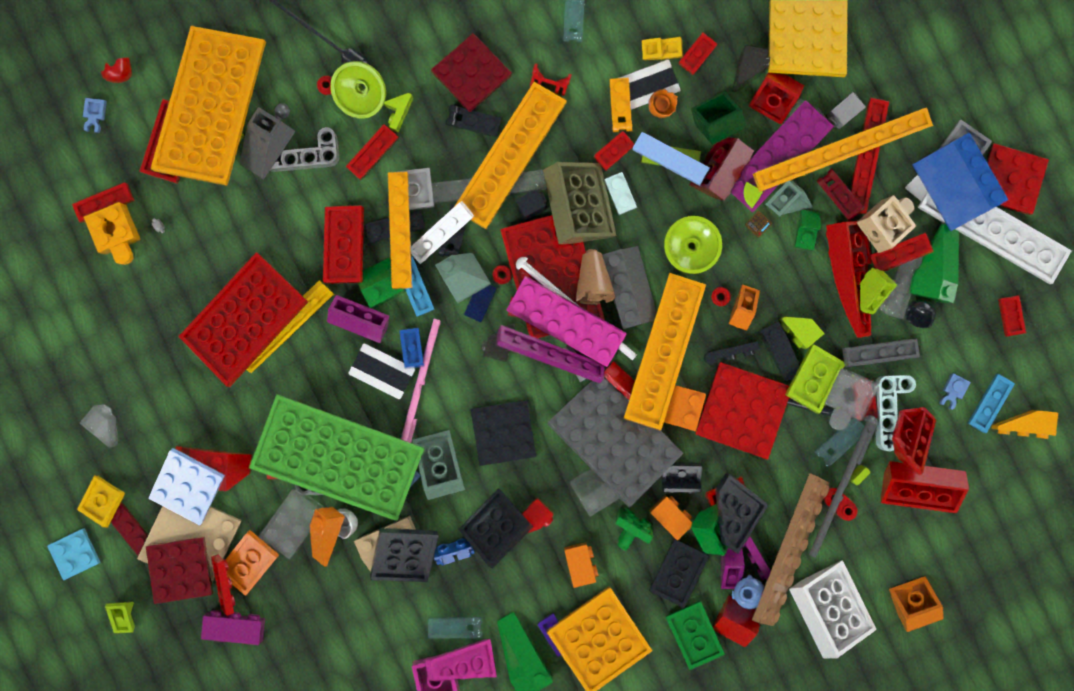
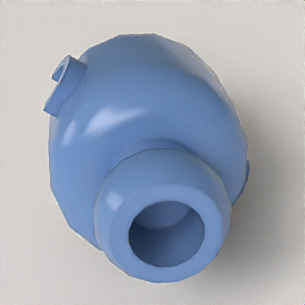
(748, 592)

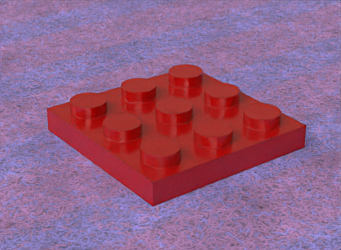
(1018, 175)

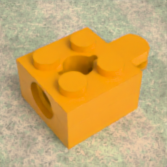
(113, 232)

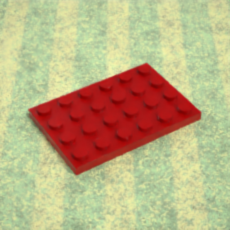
(554, 261)
(243, 319)

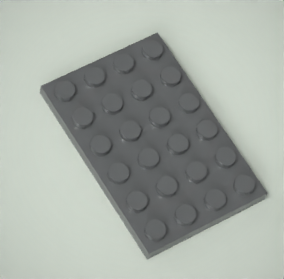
(616, 449)

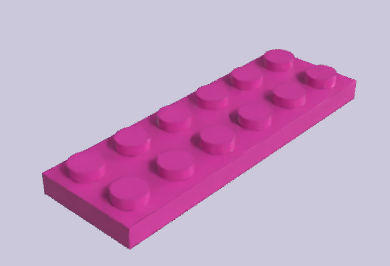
(566, 321)

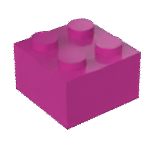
(424, 684)

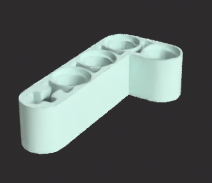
(891, 412)

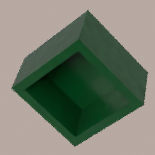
(718, 117)

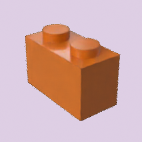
(670, 516)
(580, 564)

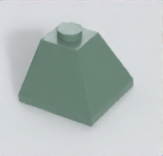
(462, 275)

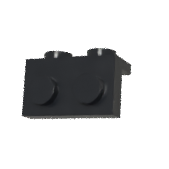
(682, 478)

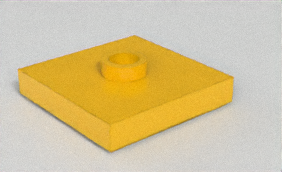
(101, 501)

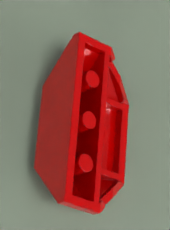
(913, 437)
(232, 465)

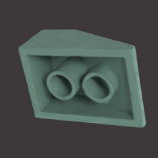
(439, 465)

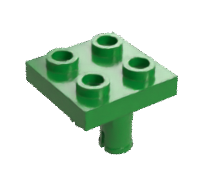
(632, 528)

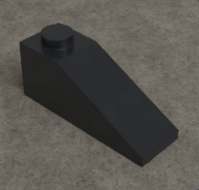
(780, 350)

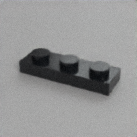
(380, 229)

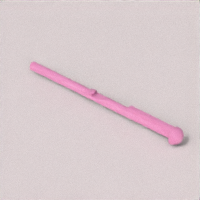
(410, 422)

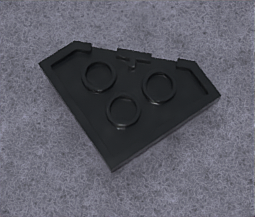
(737, 512)

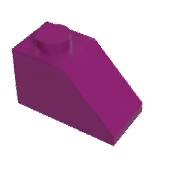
(731, 569)

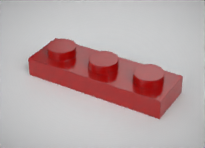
(372, 152)
(119, 193)
(902, 253)
(223, 584)

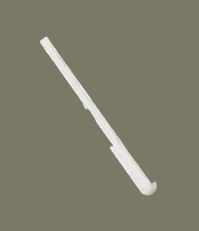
(521, 263)

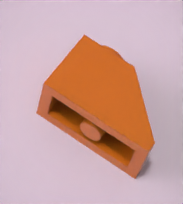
(744, 307)

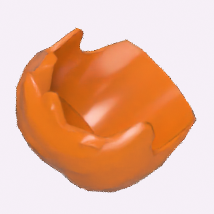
(662, 103)

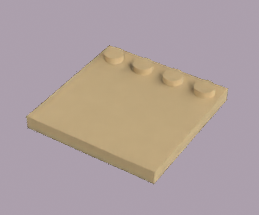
(217, 528)

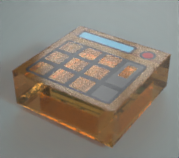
(758, 224)

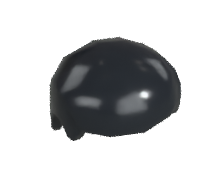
(920, 314)

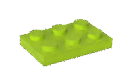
(815, 379)

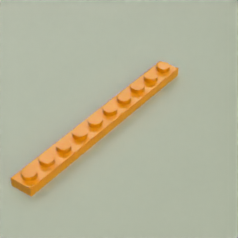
(842, 149)

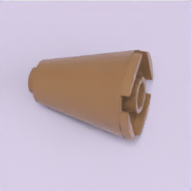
(594, 280)

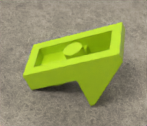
(401, 106)
(120, 616)

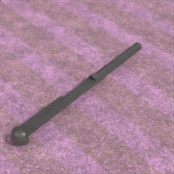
(856, 458)

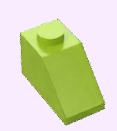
(874, 290)

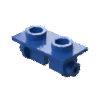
(444, 553)

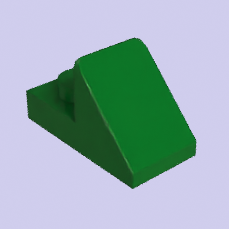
(807, 230)

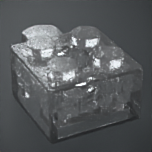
(850, 397)

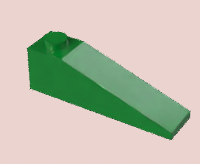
(939, 270)
(522, 659)

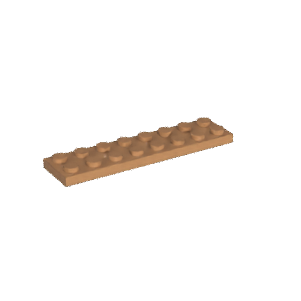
(791, 550)

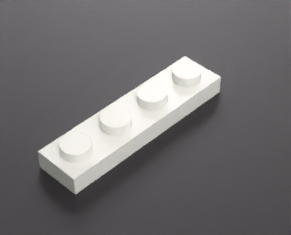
(441, 232)

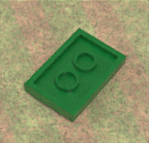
(695, 635)

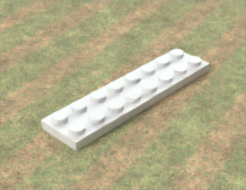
(1011, 240)

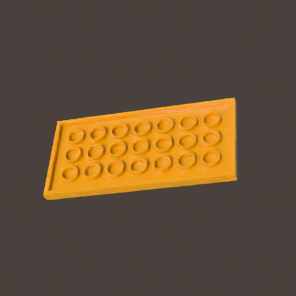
(208, 105)

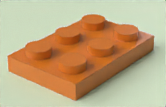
(249, 562)

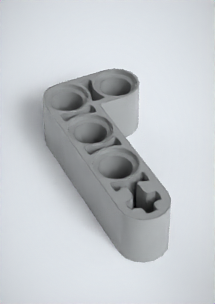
(319, 153)

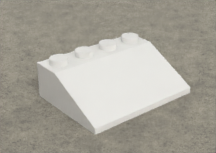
(833, 610)

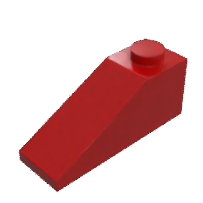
(538, 515)

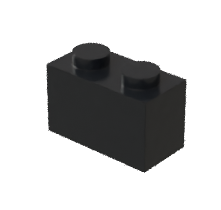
(531, 204)

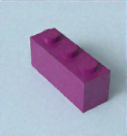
(358, 318)
(233, 627)

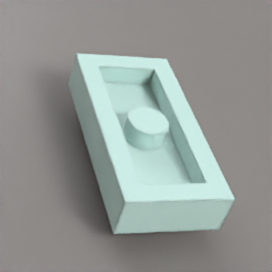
(620, 193)

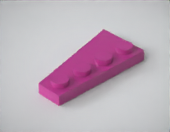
(463, 663)

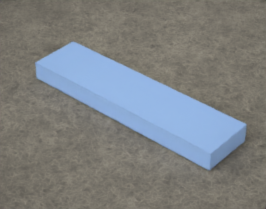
(671, 158)

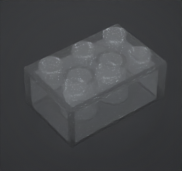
(290, 524)

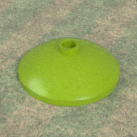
(350, 95)
(704, 237)

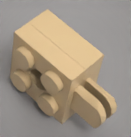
(889, 220)

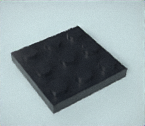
(503, 433)
(495, 528)
(403, 555)

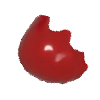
(119, 72)

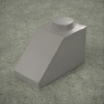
(845, 111)

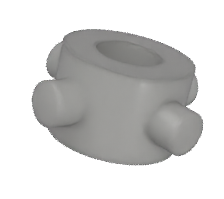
(158, 225)

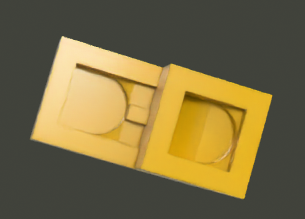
(662, 48)

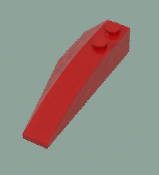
(849, 261)

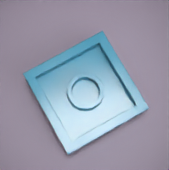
(73, 554)

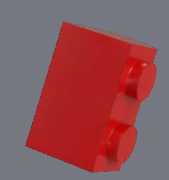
(776, 96)

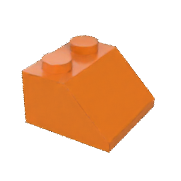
(916, 604)

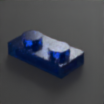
(479, 303)

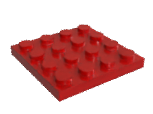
(743, 410)

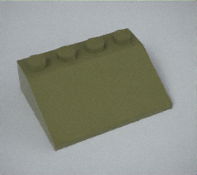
(579, 202)

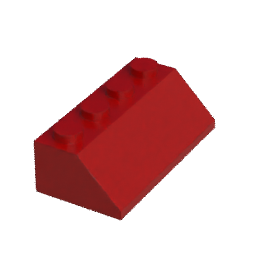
(933, 490)

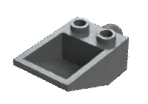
(265, 140)

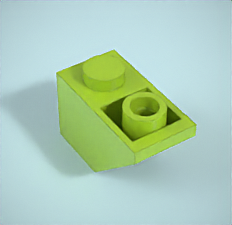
(803, 330)

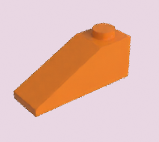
(324, 533)

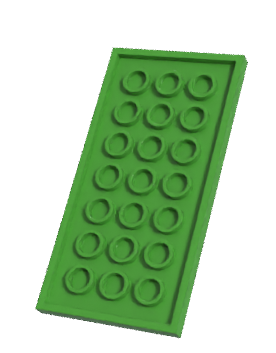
(336, 457)

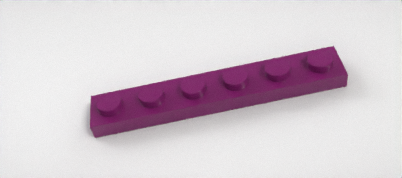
(550, 354)

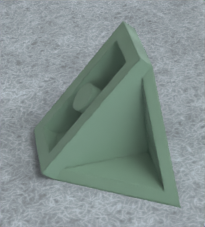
(788, 199)

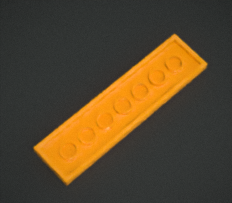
(511, 153)
(664, 351)

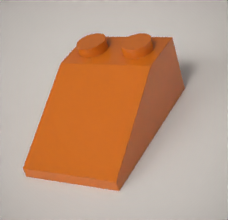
(685, 408)

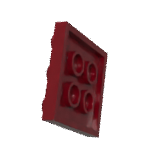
(471, 72)
(179, 570)

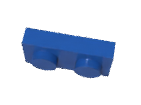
(411, 348)

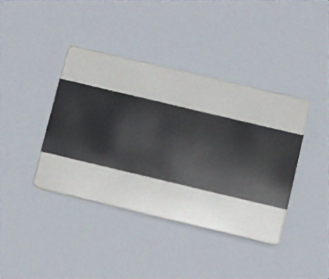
(649, 80)
(381, 371)

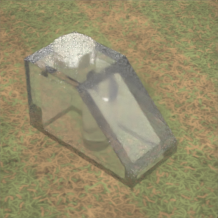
(102, 424)

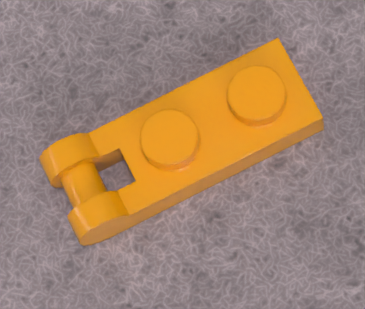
(620, 104)

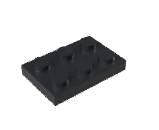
(679, 573)

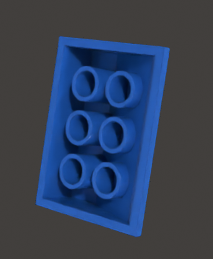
(960, 182)

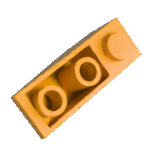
(1037, 422)

